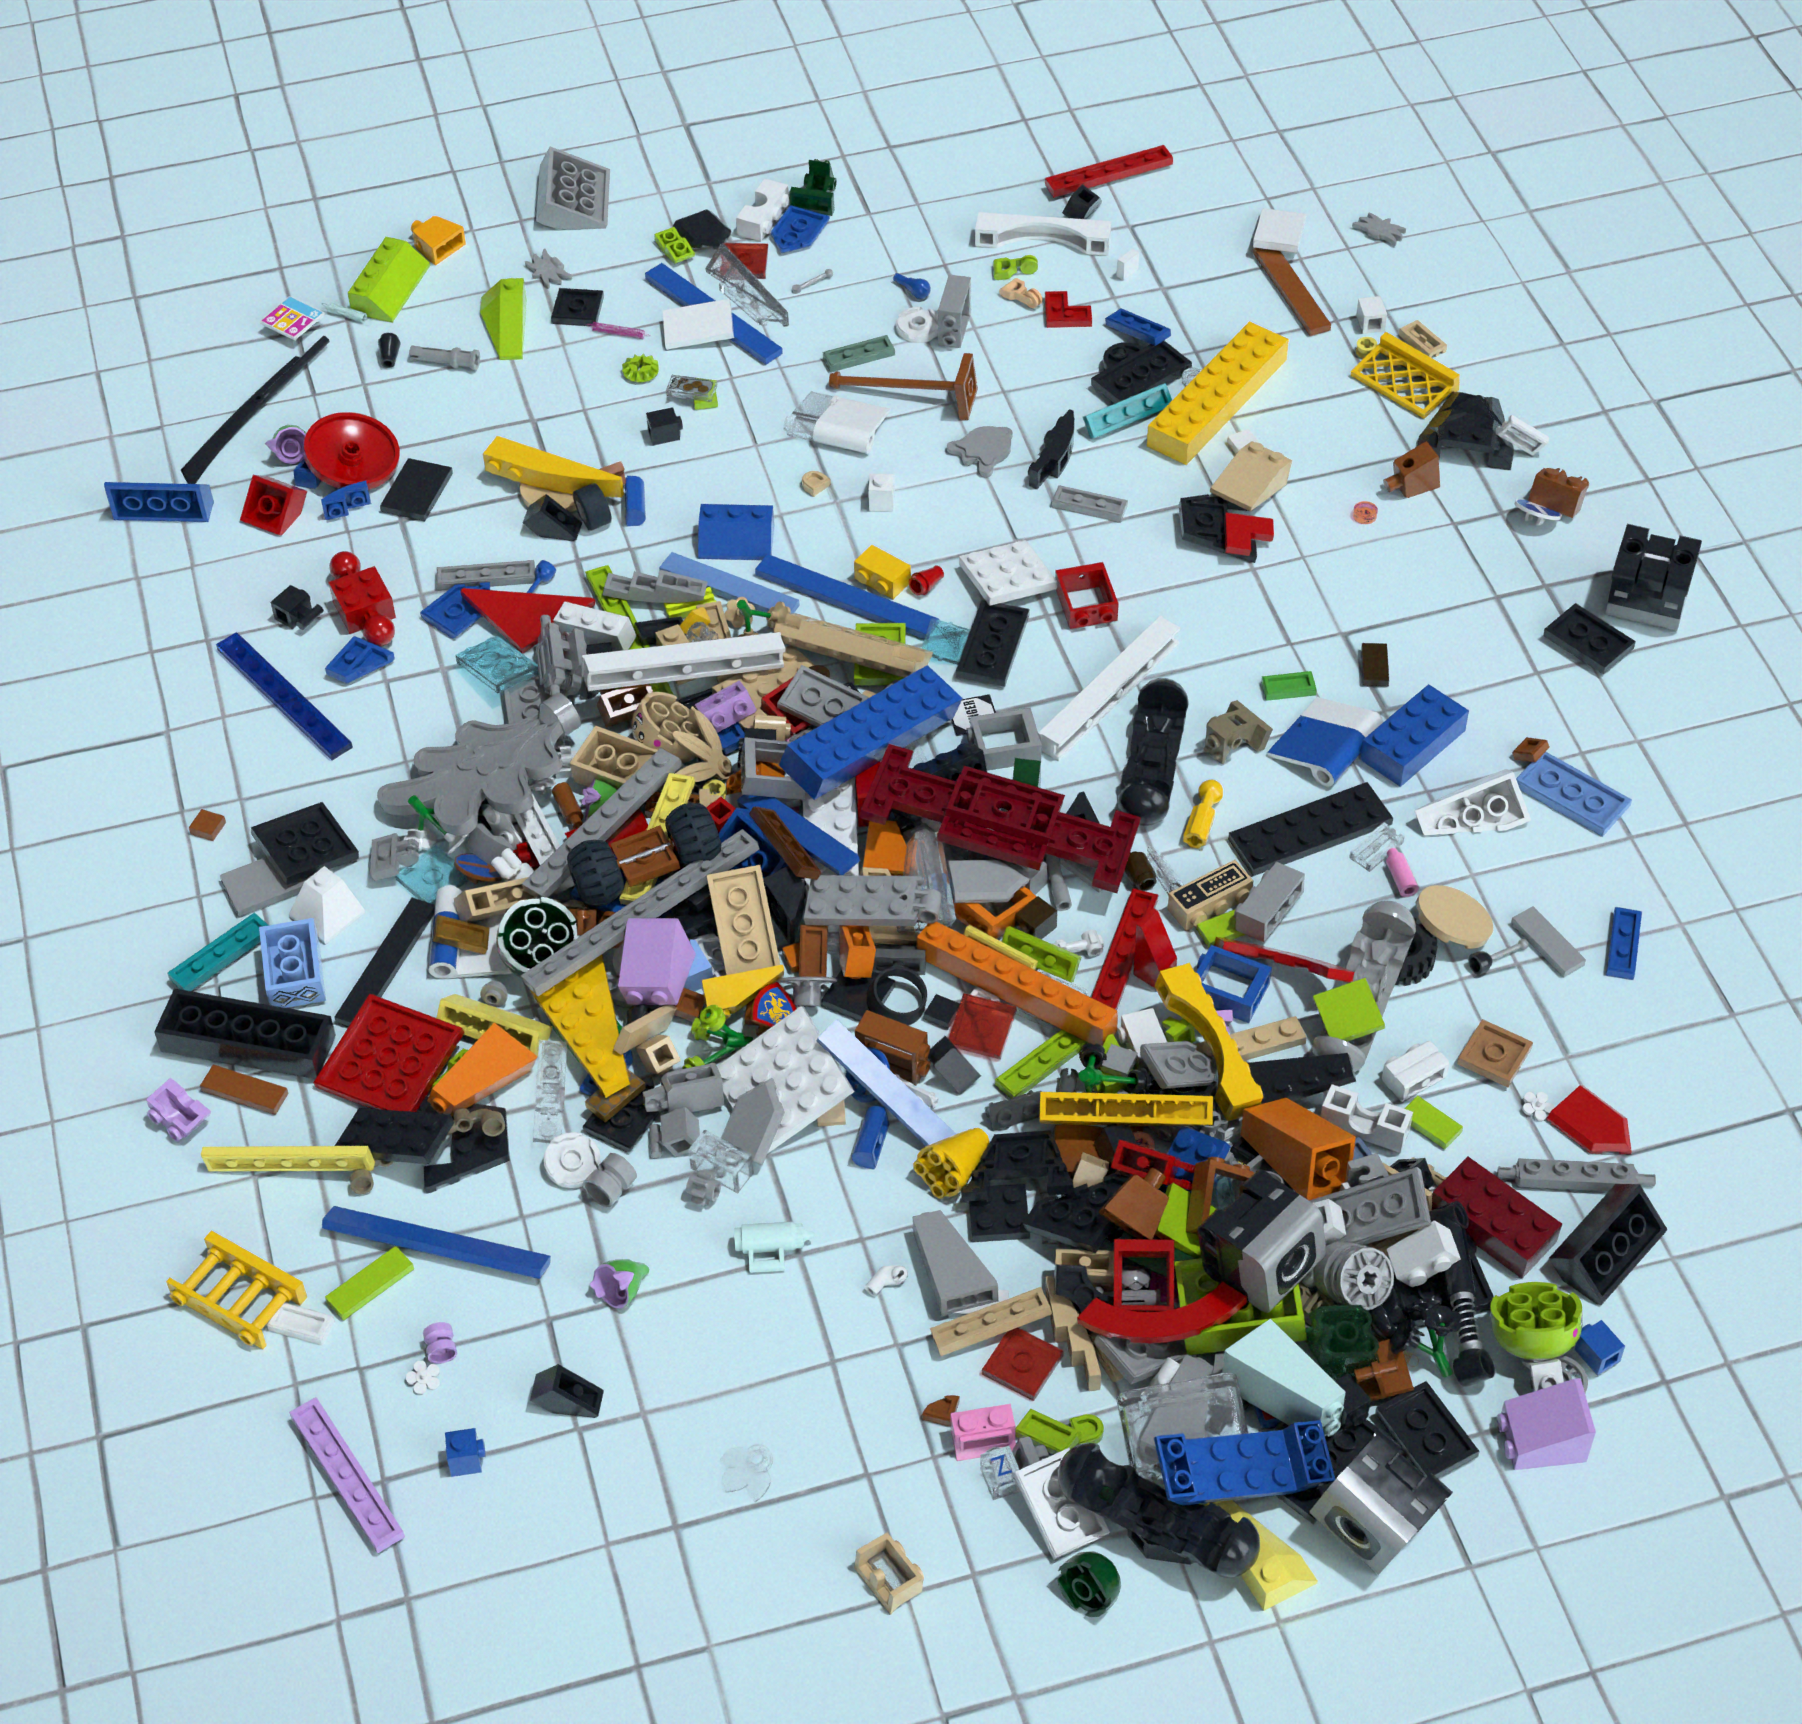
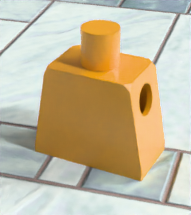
(437, 238)

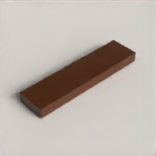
(785, 843)

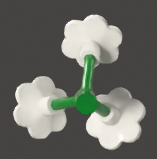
(423, 835)

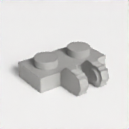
(390, 853)

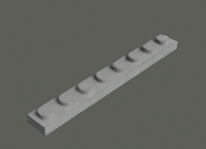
(604, 821)

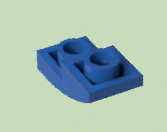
(338, 502)

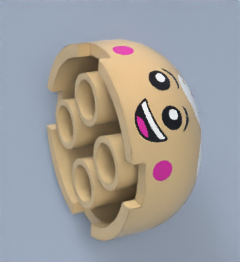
(658, 718)

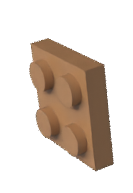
(1495, 1053)

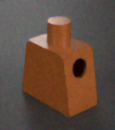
(1415, 472)
(1138, 1205)

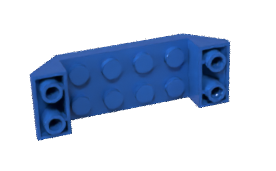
(1244, 1464)

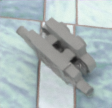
(560, 658)

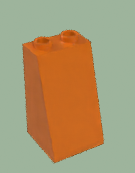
(1299, 1146)

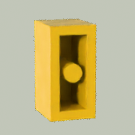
(882, 572)

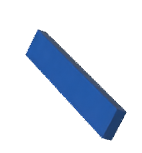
(814, 840)

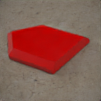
(1591, 1123)

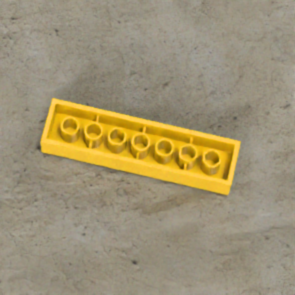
(1217, 393)

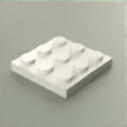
(1007, 572)

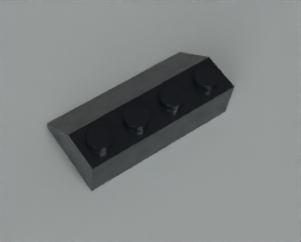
(1609, 1242)

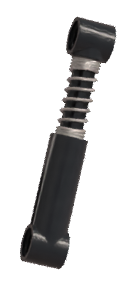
(1473, 1361)

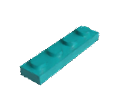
(1127, 411)
(217, 954)

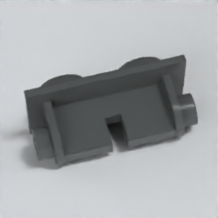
(1014, 1111)

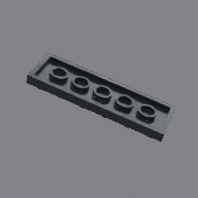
(1310, 828)

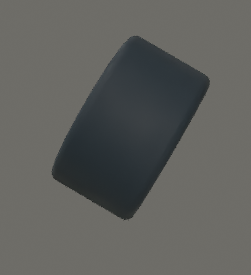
(592, 506)

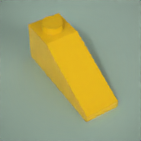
(738, 989)

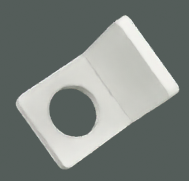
(1545, 1372)

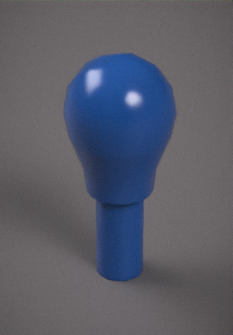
(918, 287)

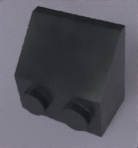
(786, 901)

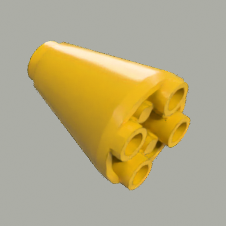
(949, 1162)

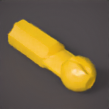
(1203, 814)

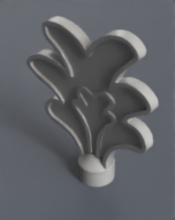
(485, 764)

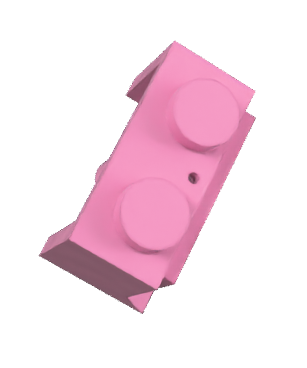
(981, 1430)

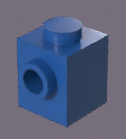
(1599, 1347)
(464, 1452)

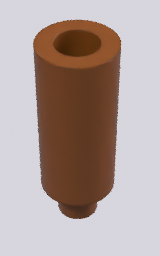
(568, 804)

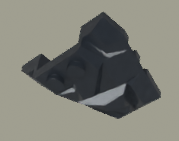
(1470, 424)

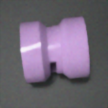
(439, 1341)

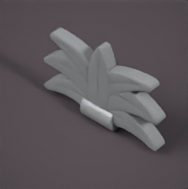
(1380, 228)
(548, 268)

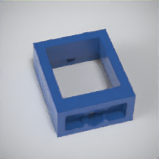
(1259, 973)

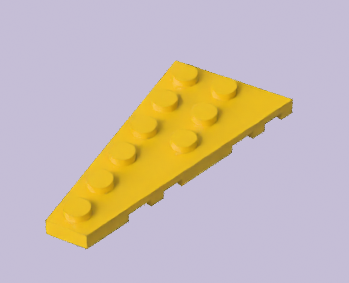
(587, 1021)

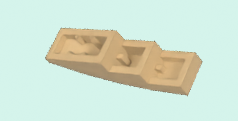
(1066, 1328)

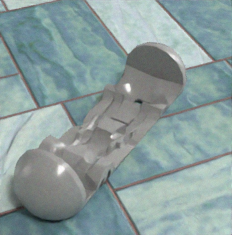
(1378, 957)

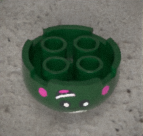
(534, 922)

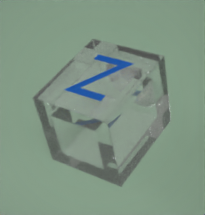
(998, 1470)

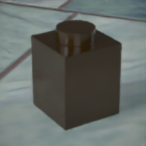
(1036, 918)

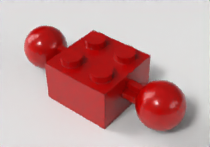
(362, 599)

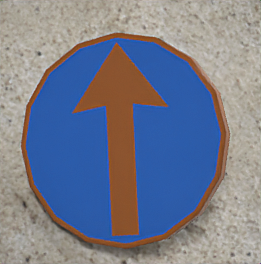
(476, 868)

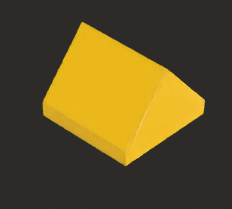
(697, 615)

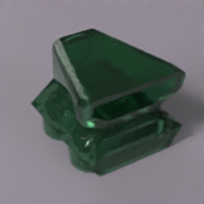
(1342, 1339)

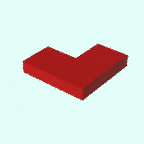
(1061, 315)
(1240, 530)

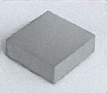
(1119, 1061)

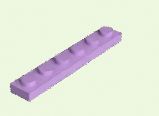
(347, 1475)

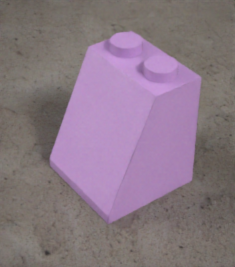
(654, 961)
(1548, 1426)

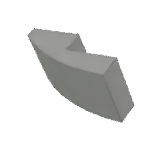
(486, 845)

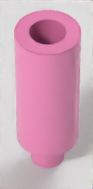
(1401, 873)

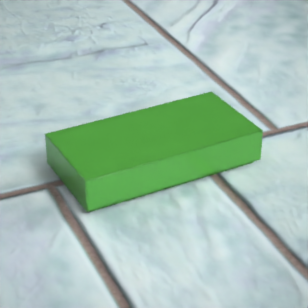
(1288, 685)

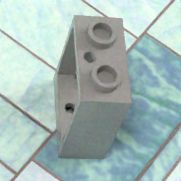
(954, 311)
(1006, 721)
(760, 785)

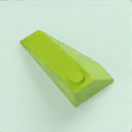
(504, 316)

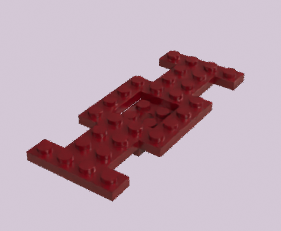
(1030, 815)

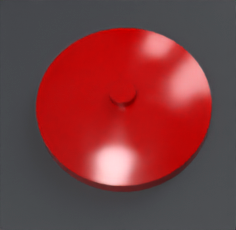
(351, 450)

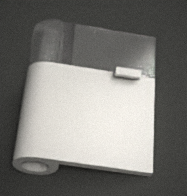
(836, 421)

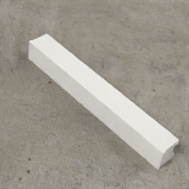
(683, 661)
(1108, 688)

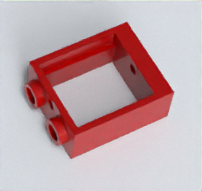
(1093, 576)
(1143, 1248)

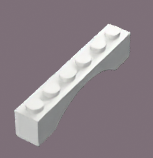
(998, 229)

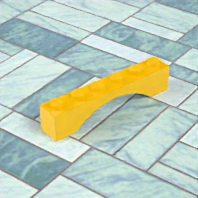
(1184, 995)

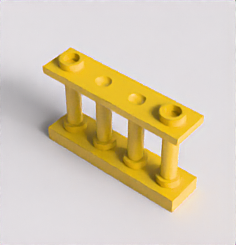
(241, 1263)

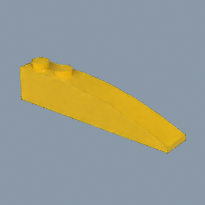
(545, 469)
(1125, 1109)

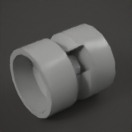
(608, 1181)

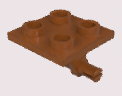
(1387, 1377)

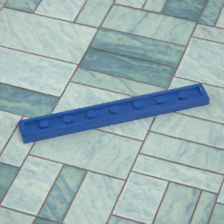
(688, 294)
(842, 595)
(436, 1242)

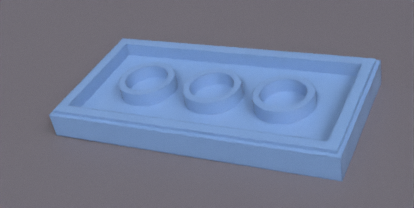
(1573, 793)

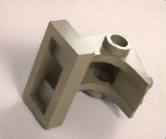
(1227, 732)

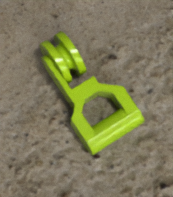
(1027, 264)

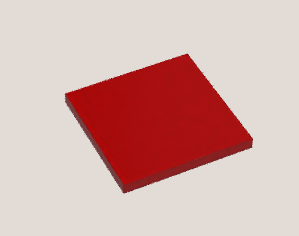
(388, 1056)

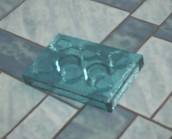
(497, 664)

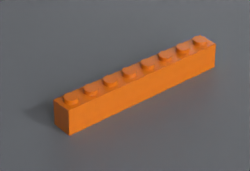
(1017, 984)

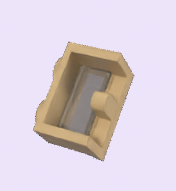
(888, 1572)

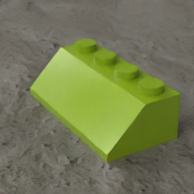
(388, 280)

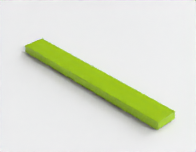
(597, 579)

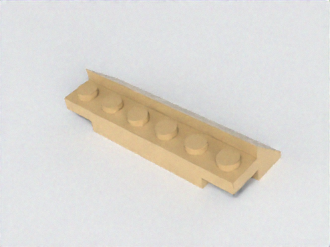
(852, 645)

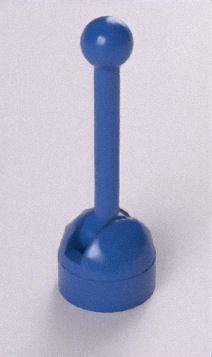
(543, 572)

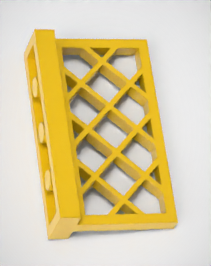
(1417, 365)

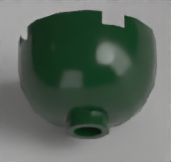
(1090, 1582)

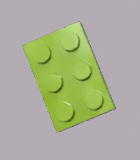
(892, 631)

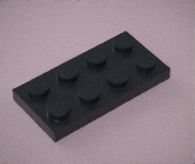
(993, 643)
(397, 1134)

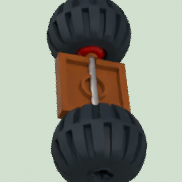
(643, 855)

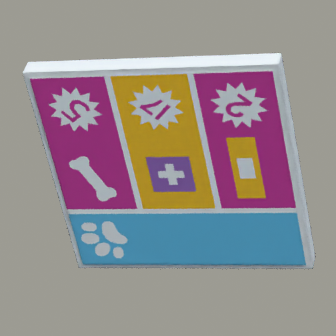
(292, 318)

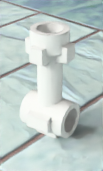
(1090, 942)

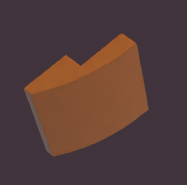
(1073, 1141)

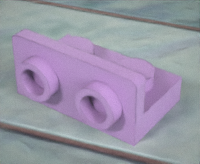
(727, 706)

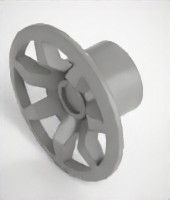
(807, 989)

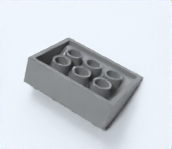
(572, 192)

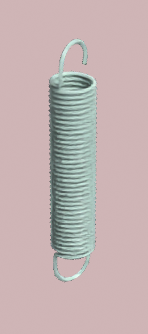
(346, 312)

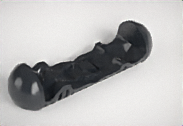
(1154, 750)
(1194, 1530)

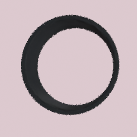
(879, 1008)

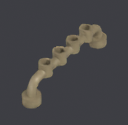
(492, 1125)

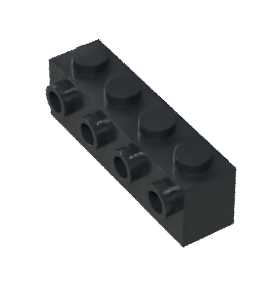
(951, 764)

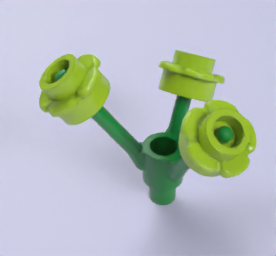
(709, 1023)

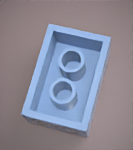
(292, 963)

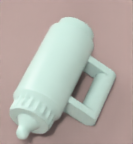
(770, 1238)

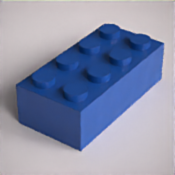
(1414, 735)

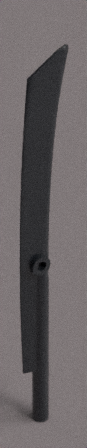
(203, 457)

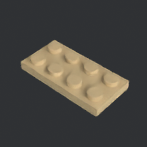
(764, 681)
(743, 920)

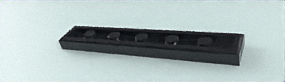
(387, 958)

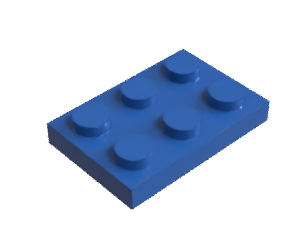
(1194, 1148)

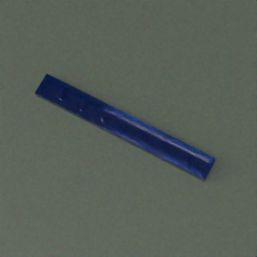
(284, 696)

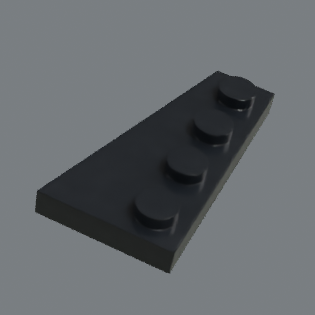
(1301, 1076)

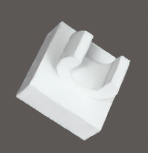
(566, 757)

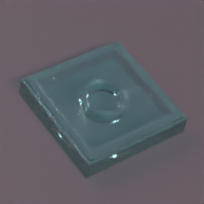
(430, 874)

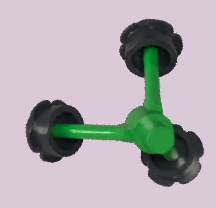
(1093, 1057)

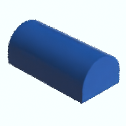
(634, 501)
(871, 1137)

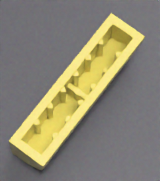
(478, 1017)

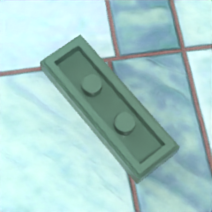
(858, 353)

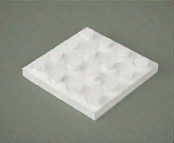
(802, 1070)

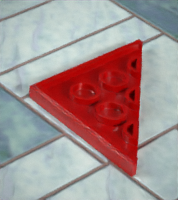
(519, 613)

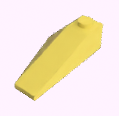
(1278, 1569)

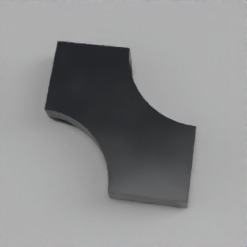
(1074, 1284)

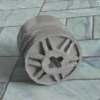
(1354, 1275)

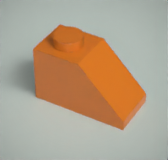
(856, 951)

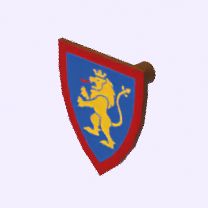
(771, 1007)

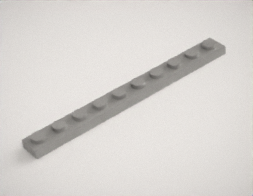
(649, 905)

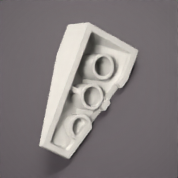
(1478, 807)

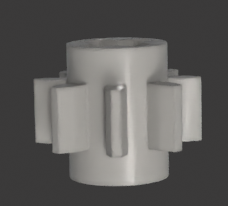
(1216, 1130)
(703, 1187)

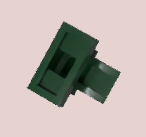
(817, 194)

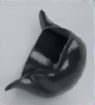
(1387, 1318)

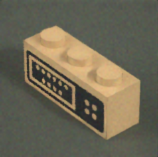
(1209, 895)

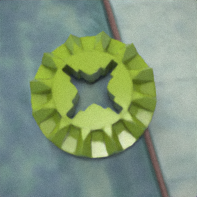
(646, 372)

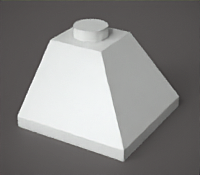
(328, 902)

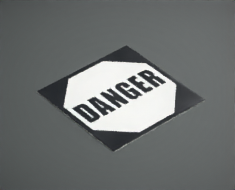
(971, 707)

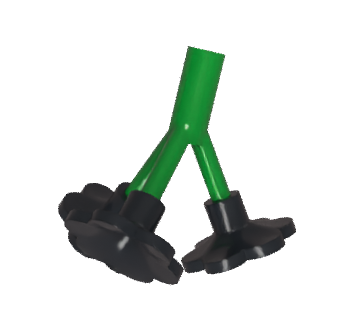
(1439, 1320)

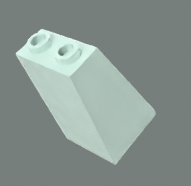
(1284, 1379)

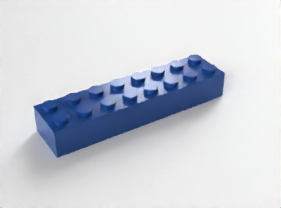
(861, 734)

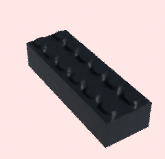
(245, 1033)

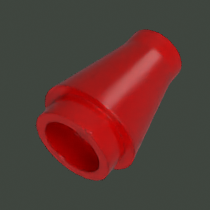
(925, 580)

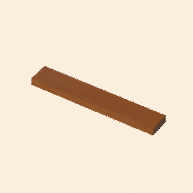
(1293, 291)

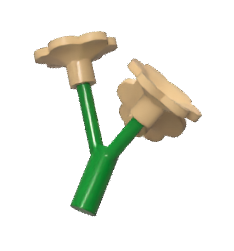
(741, 613)

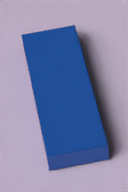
(1138, 327)
(1624, 943)

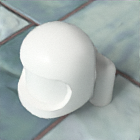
(511, 867)

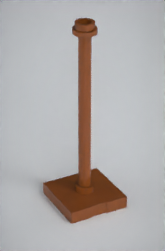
(964, 385)

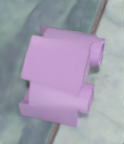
(176, 1110)

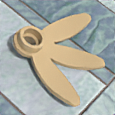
(715, 764)

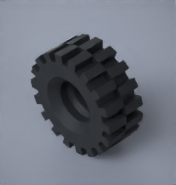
(1422, 958)

